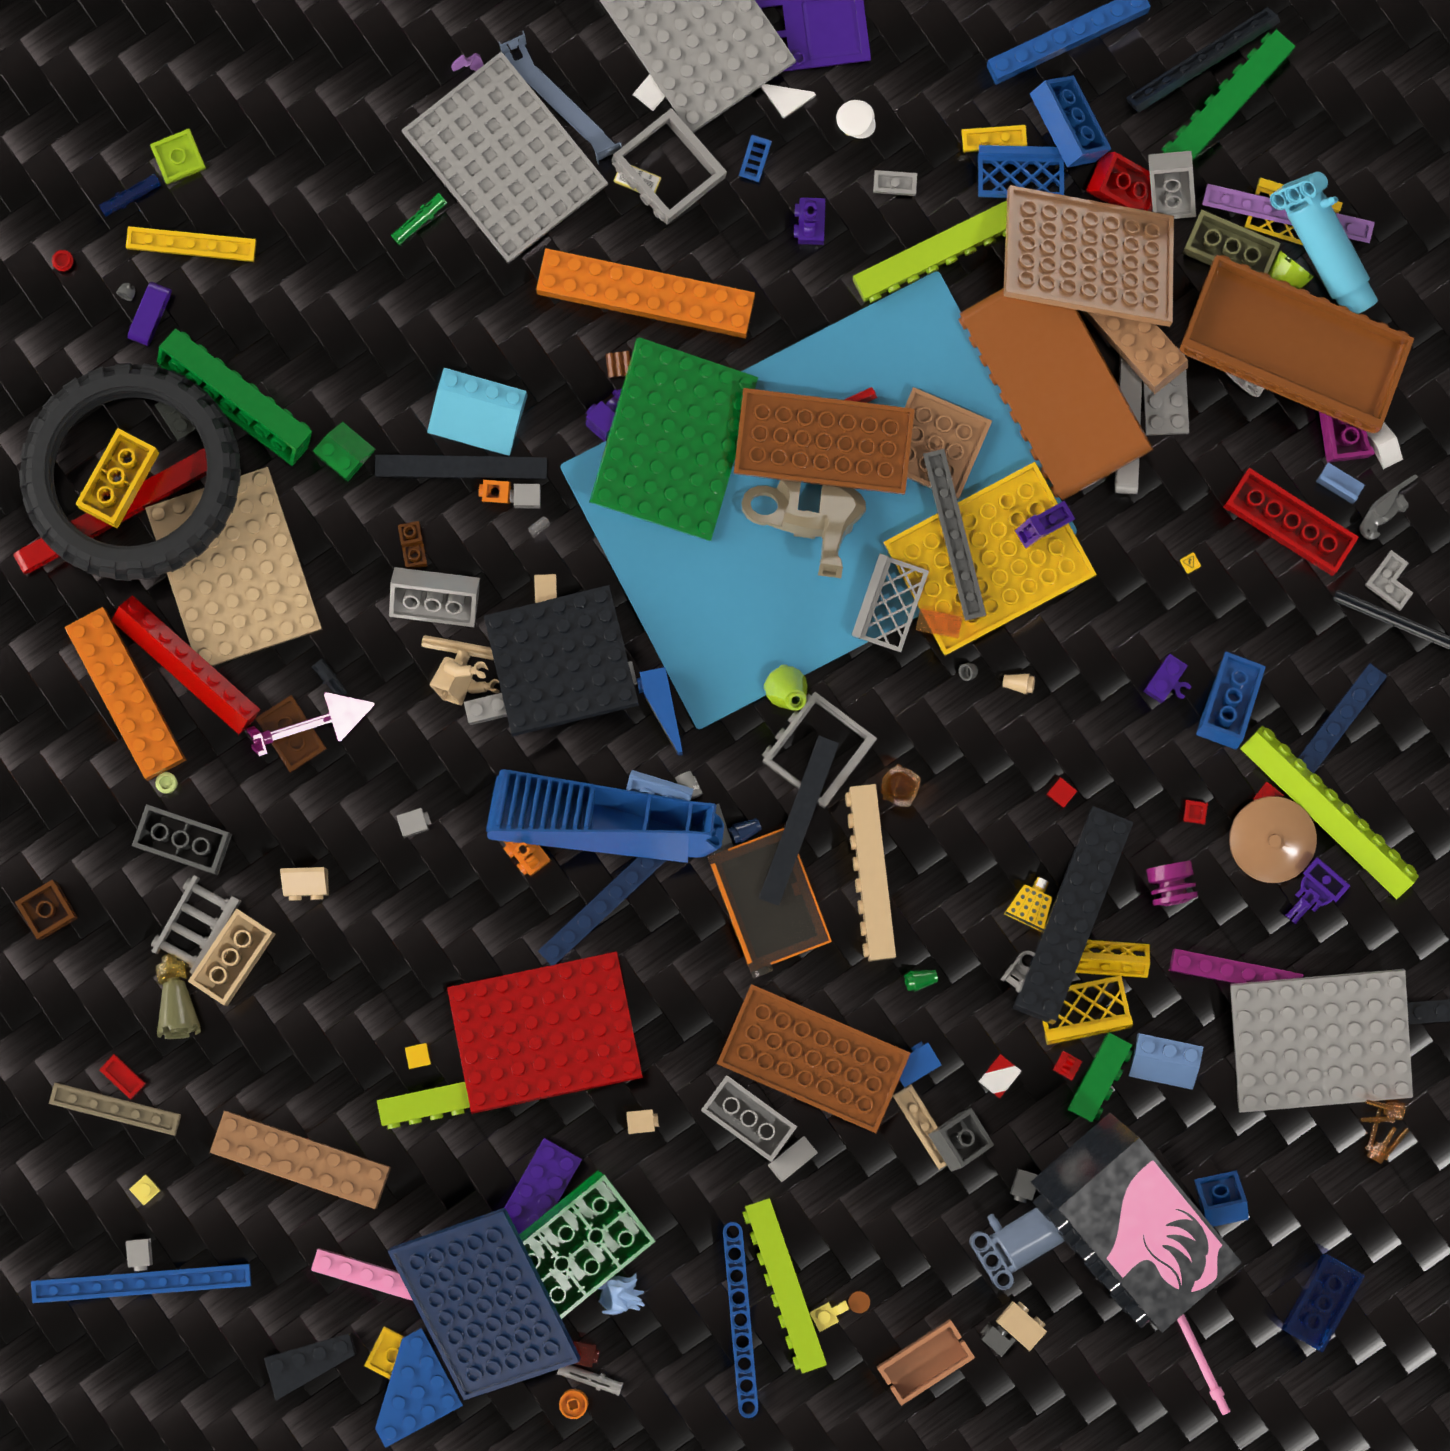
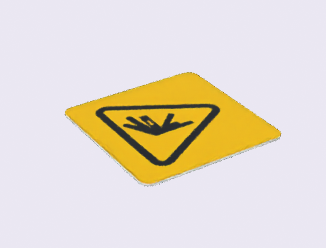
(1190, 563)

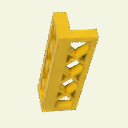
(1114, 964)

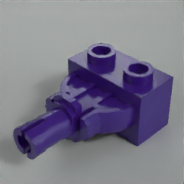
(811, 221)
(601, 416)
(1320, 886)

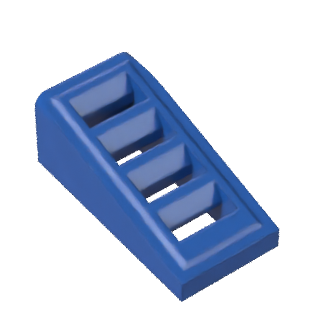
(756, 177)

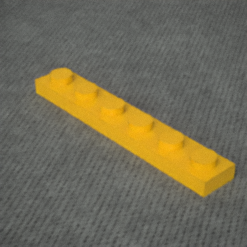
(191, 244)

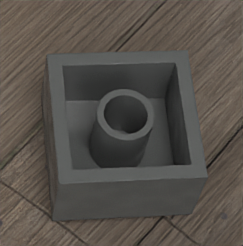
(961, 1139)

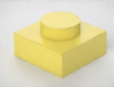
(145, 1189)

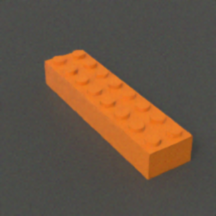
(125, 693)

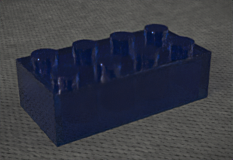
(1323, 1302)

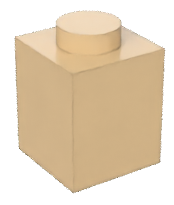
(642, 1121)

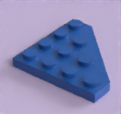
(416, 1391)

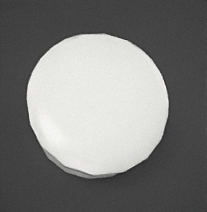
(856, 119)

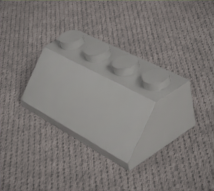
(434, 597)

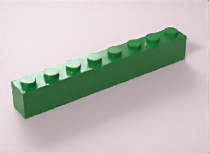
(1232, 95)

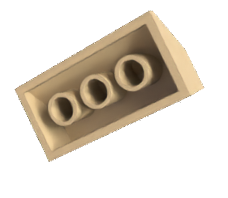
(231, 957)

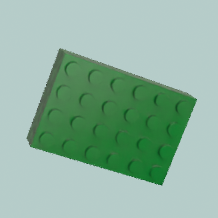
(584, 1242)

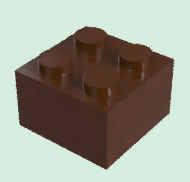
(46, 909)

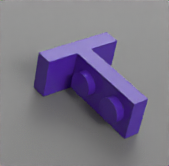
(1044, 524)

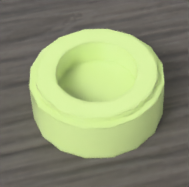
(166, 782)

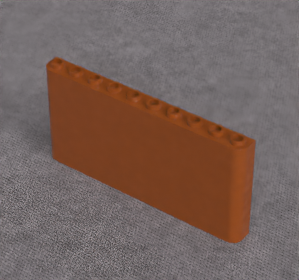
(1296, 344)
(1056, 389)

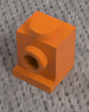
(504, 488)

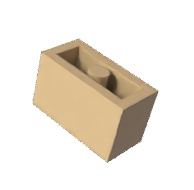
(1021, 1325)

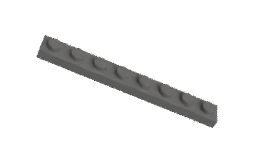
(954, 534)

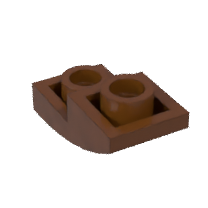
(412, 545)

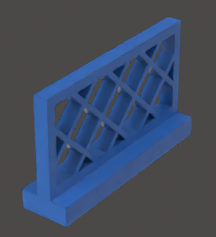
(1017, 155)

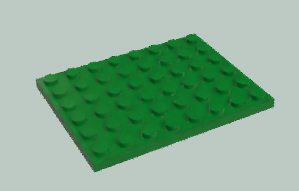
(672, 440)

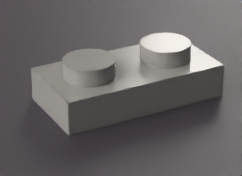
(895, 183)

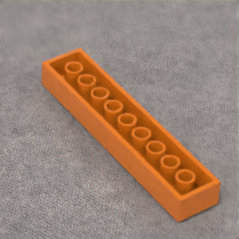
(645, 293)

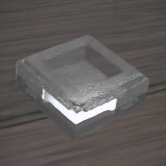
(539, 526)

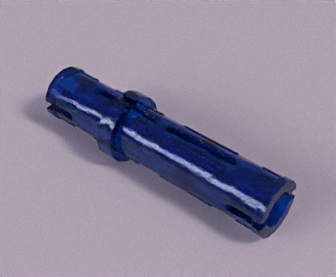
(121, 199)

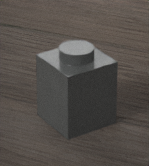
(1022, 1186)

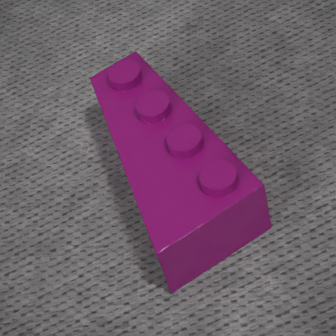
(1343, 440)

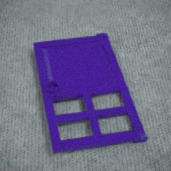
(823, 31)

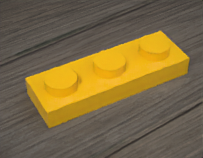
(993, 136)

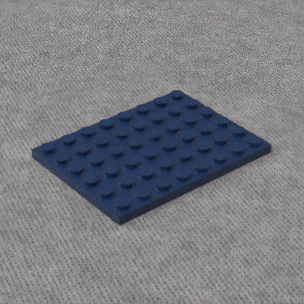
(484, 1304)

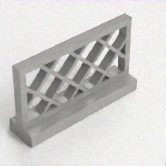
(872, 596)

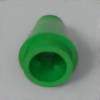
(920, 979)

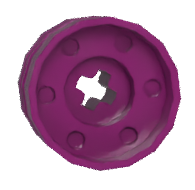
(1172, 883)

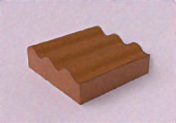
(617, 364)

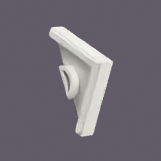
(787, 99)

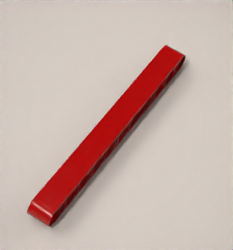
(151, 492)

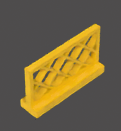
(1269, 187)
(1091, 1027)

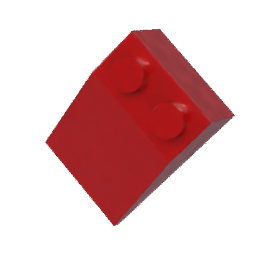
(1121, 182)

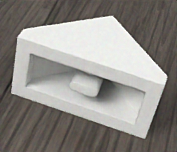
(1385, 446)

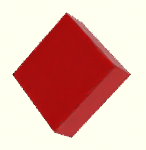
(1061, 792)
(1195, 812)

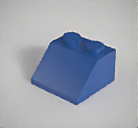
(1222, 1198)

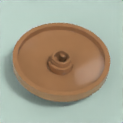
(1273, 839)

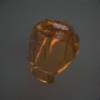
(900, 786)

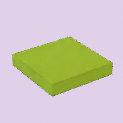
(177, 156)

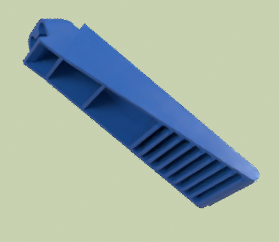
(600, 819)

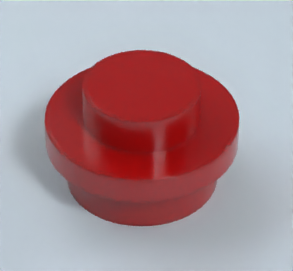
(62, 260)

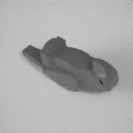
(1384, 510)

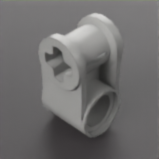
(1018, 970)

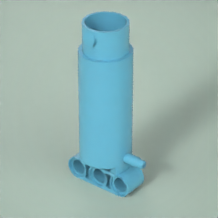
(1325, 240)

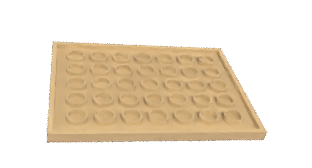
(247, 583)

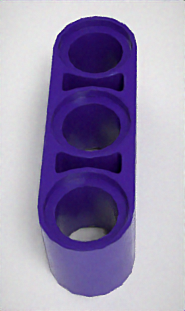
(149, 313)

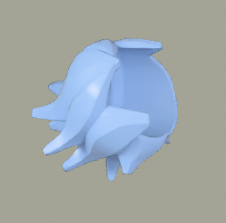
(619, 1295)

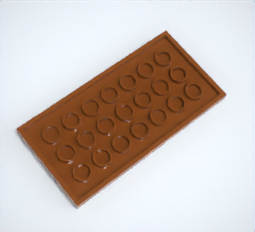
(824, 441)
(814, 1058)

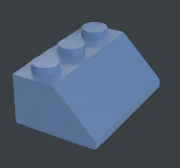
(1165, 1061)

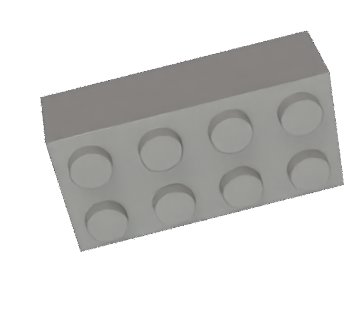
(748, 1118)

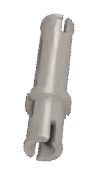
(592, 1379)

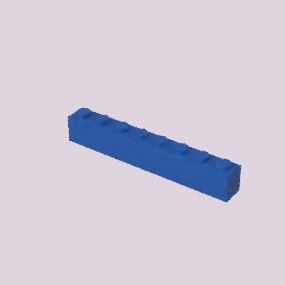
(1065, 38)

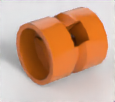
(573, 1403)

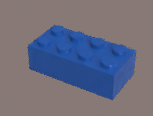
(1070, 121)

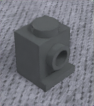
(996, 1339)

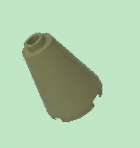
(176, 1012)

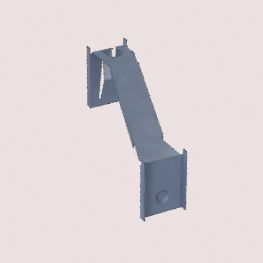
(558, 100)

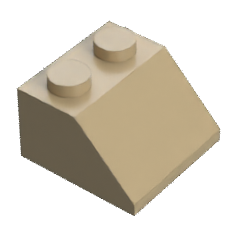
(304, 882)

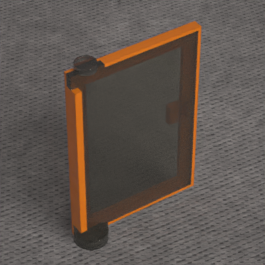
(764, 929)

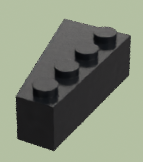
(300, 1365)

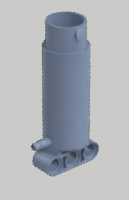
(1016, 1244)

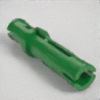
(417, 220)

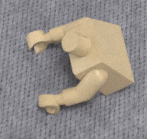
(455, 679)

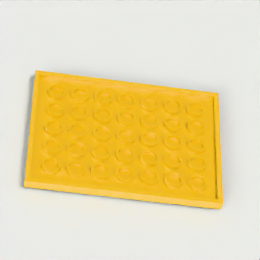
(1008, 574)

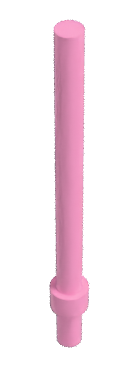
(1216, 1391)

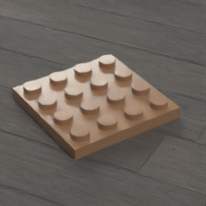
(946, 427)

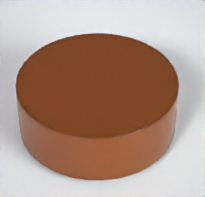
(859, 1302)

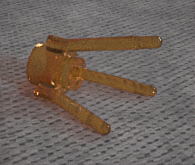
(1392, 1109)
(1379, 1151)

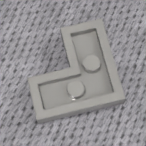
(1384, 581)

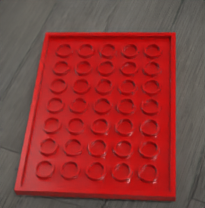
(544, 1032)

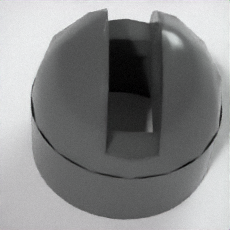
(126, 292)
(968, 671)

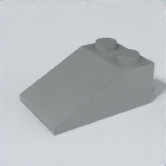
(1172, 184)

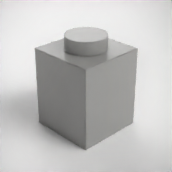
(526, 495)
(413, 822)
(139, 1254)

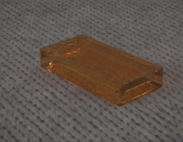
(939, 623)

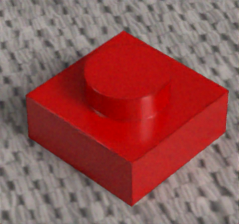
(1267, 790)

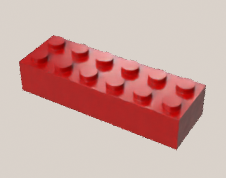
(1291, 522)

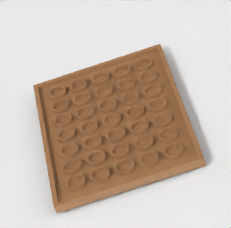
(1089, 256)

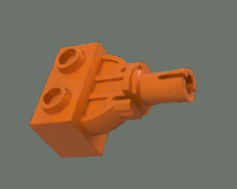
(530, 856)

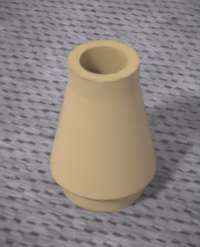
(1020, 682)

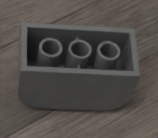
(182, 839)

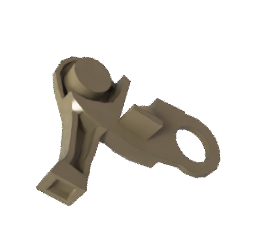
(835, 519)

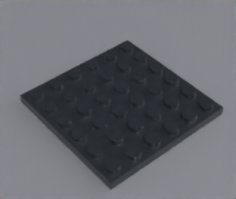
(560, 660)

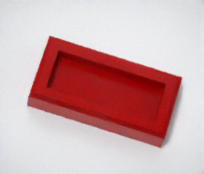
(122, 1076)

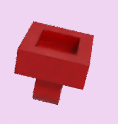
(1067, 1065)

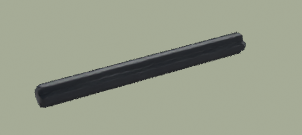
(1392, 618)

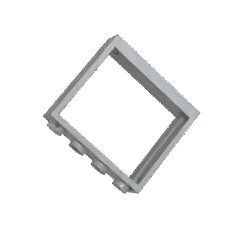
(693, 144)
(795, 720)

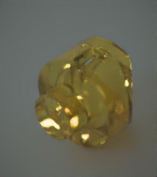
(170, 968)

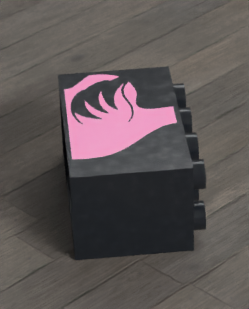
(1132, 1225)

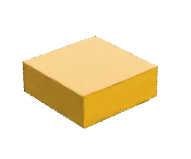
(417, 1056)

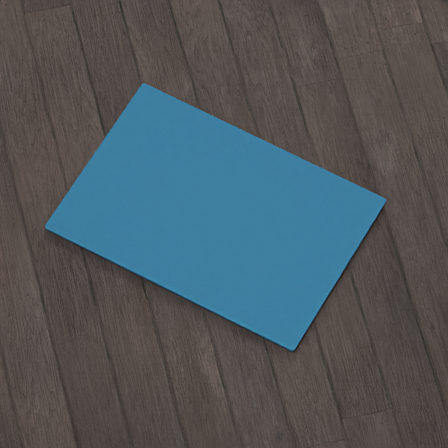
(753, 593)

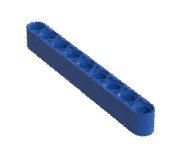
(738, 1330)

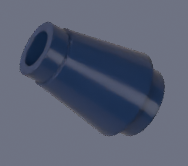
(744, 830)

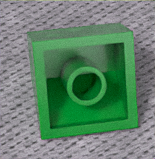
(344, 451)

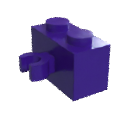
(1167, 679)

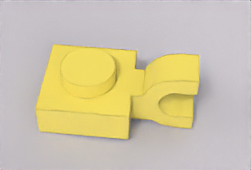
(826, 1315)

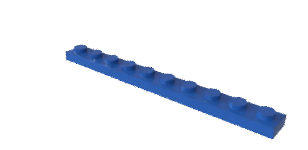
(141, 1283)

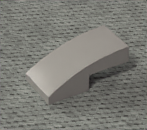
(792, 1159)

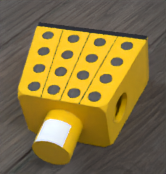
(1031, 905)

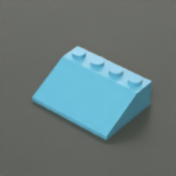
(477, 411)

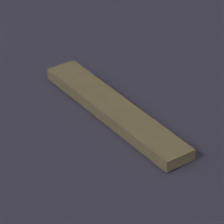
(115, 1109)

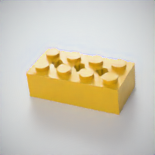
(112, 465)

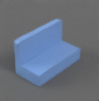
(1340, 483)

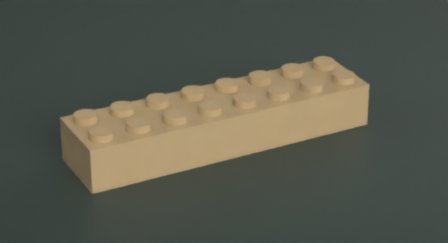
(871, 872)

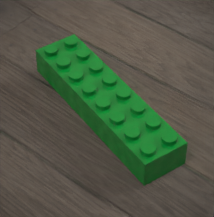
(236, 398)

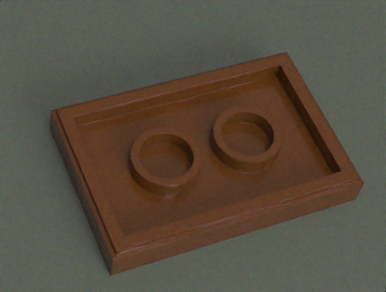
(295, 748)

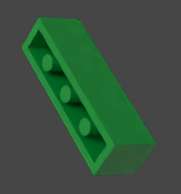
(1100, 1076)

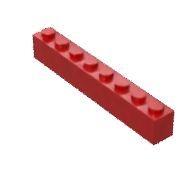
(185, 664)

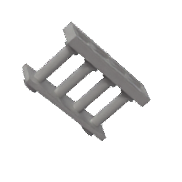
(217, 924)

